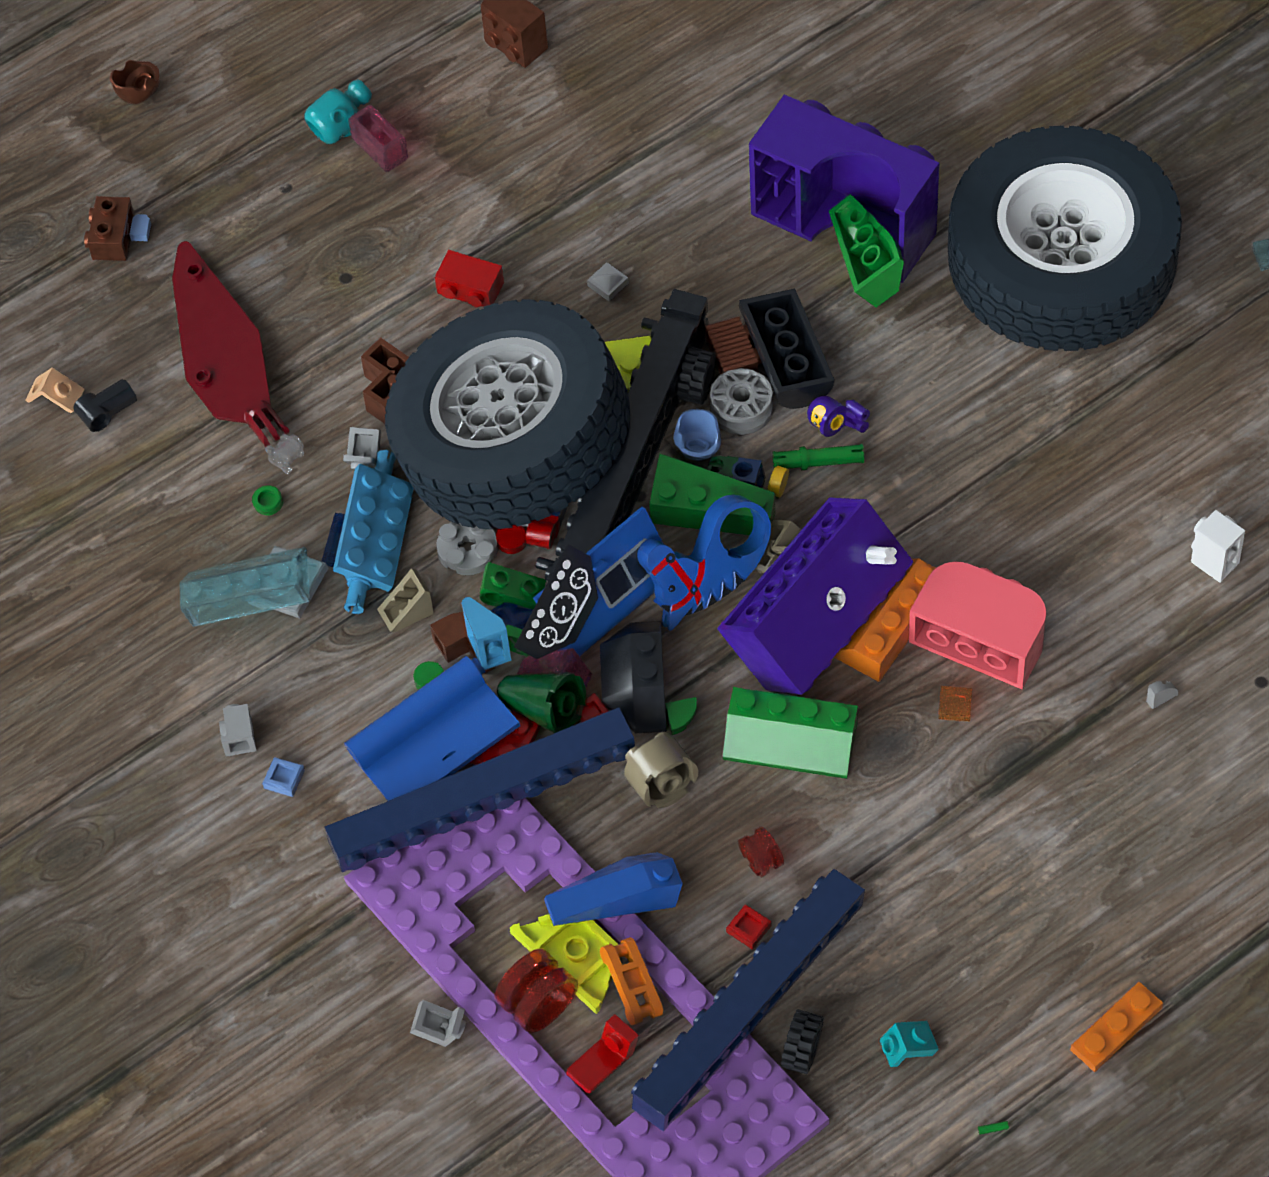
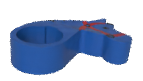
(710, 572)

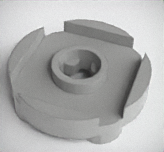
(463, 561)

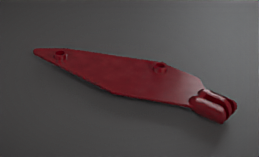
(221, 348)

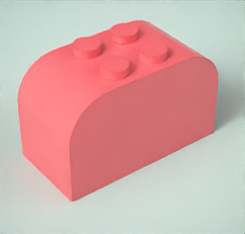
(980, 621)

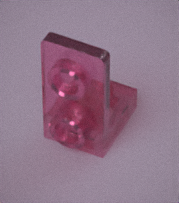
(557, 662)

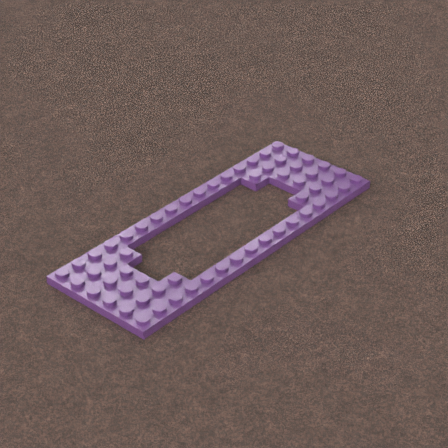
(736, 1130)

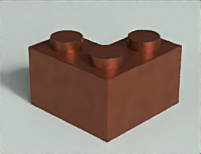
(381, 366)

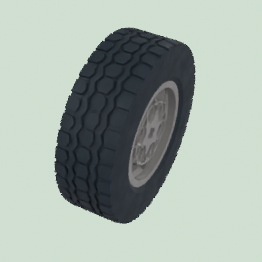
(508, 414)

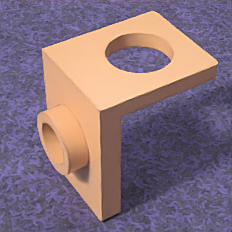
(57, 389)

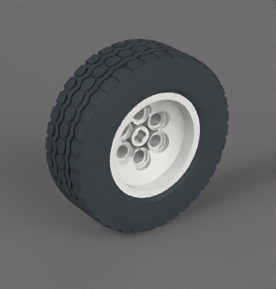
(1064, 238)

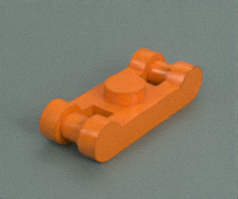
(632, 980)

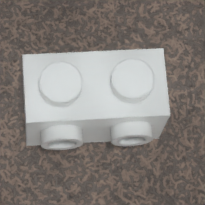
(1217, 545)

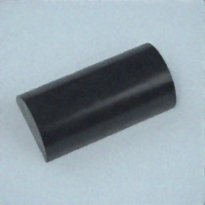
(787, 348)

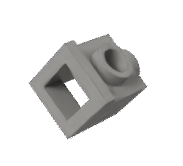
(237, 730)

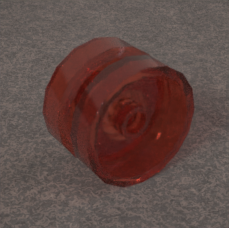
(536, 990)

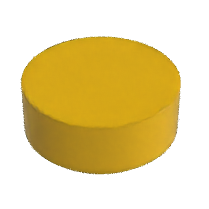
(778, 480)

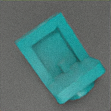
(908, 1041)

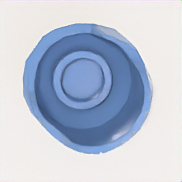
(697, 434)

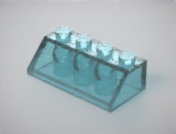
(245, 587)

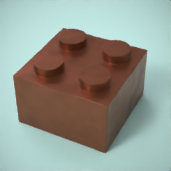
(515, 29)

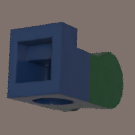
(738, 468)

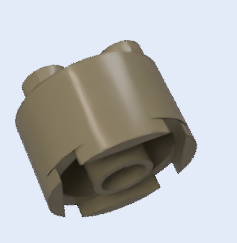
(660, 771)

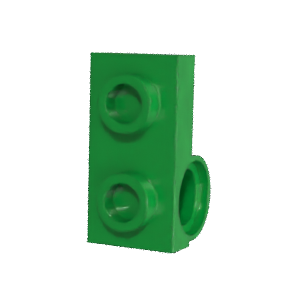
(508, 585)

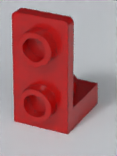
(604, 1056)

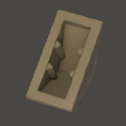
(406, 603)

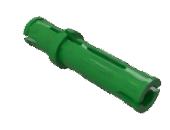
(815, 457)

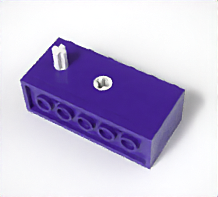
(815, 595)

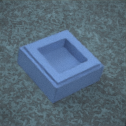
(283, 777)

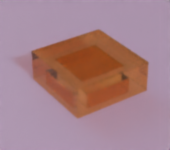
(955, 703)

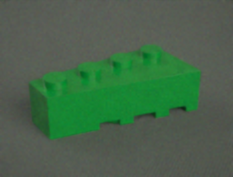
(687, 491)

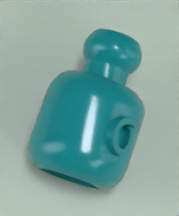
(331, 112)

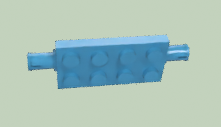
(372, 530)

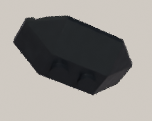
(635, 676)

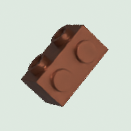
(109, 228)

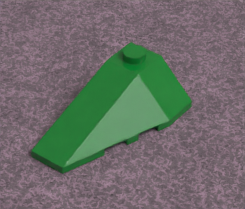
(868, 251)

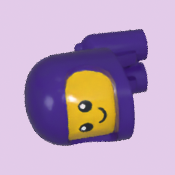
(831, 415)

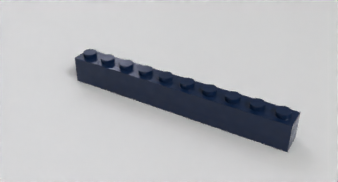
(479, 790)
(746, 1000)

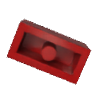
(469, 279)

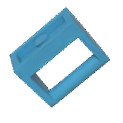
(486, 634)

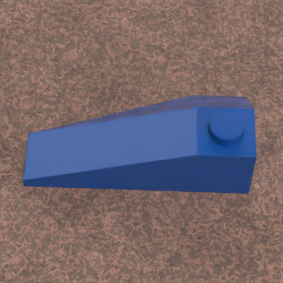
(619, 889)

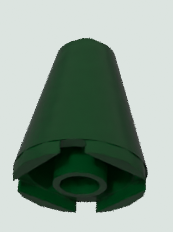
(545, 698)

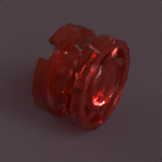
(761, 852)

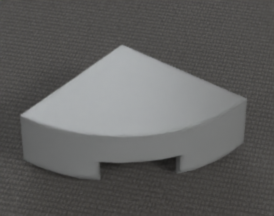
(1160, 693)

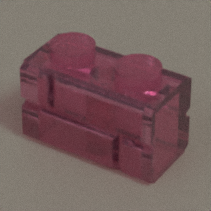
(378, 138)

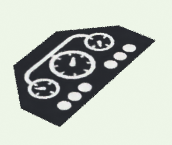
(561, 607)

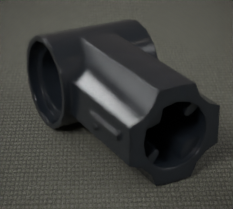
(98, 409)

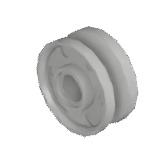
(743, 386)

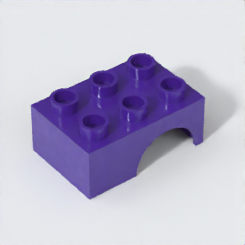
(812, 161)

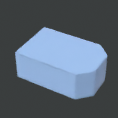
(140, 228)

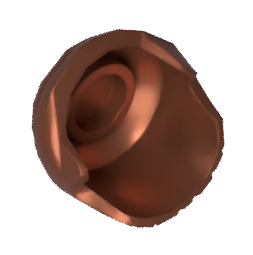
(135, 81)

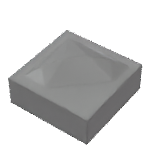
(607, 281)

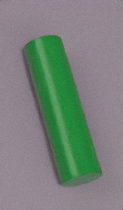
(993, 1127)

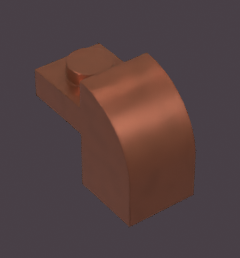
(452, 638)

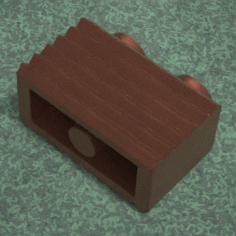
(731, 345)

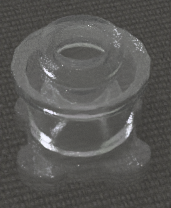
(285, 452)

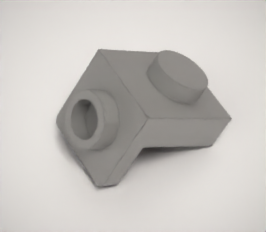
(362, 447)
(438, 1023)

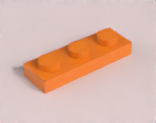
(1116, 1026)

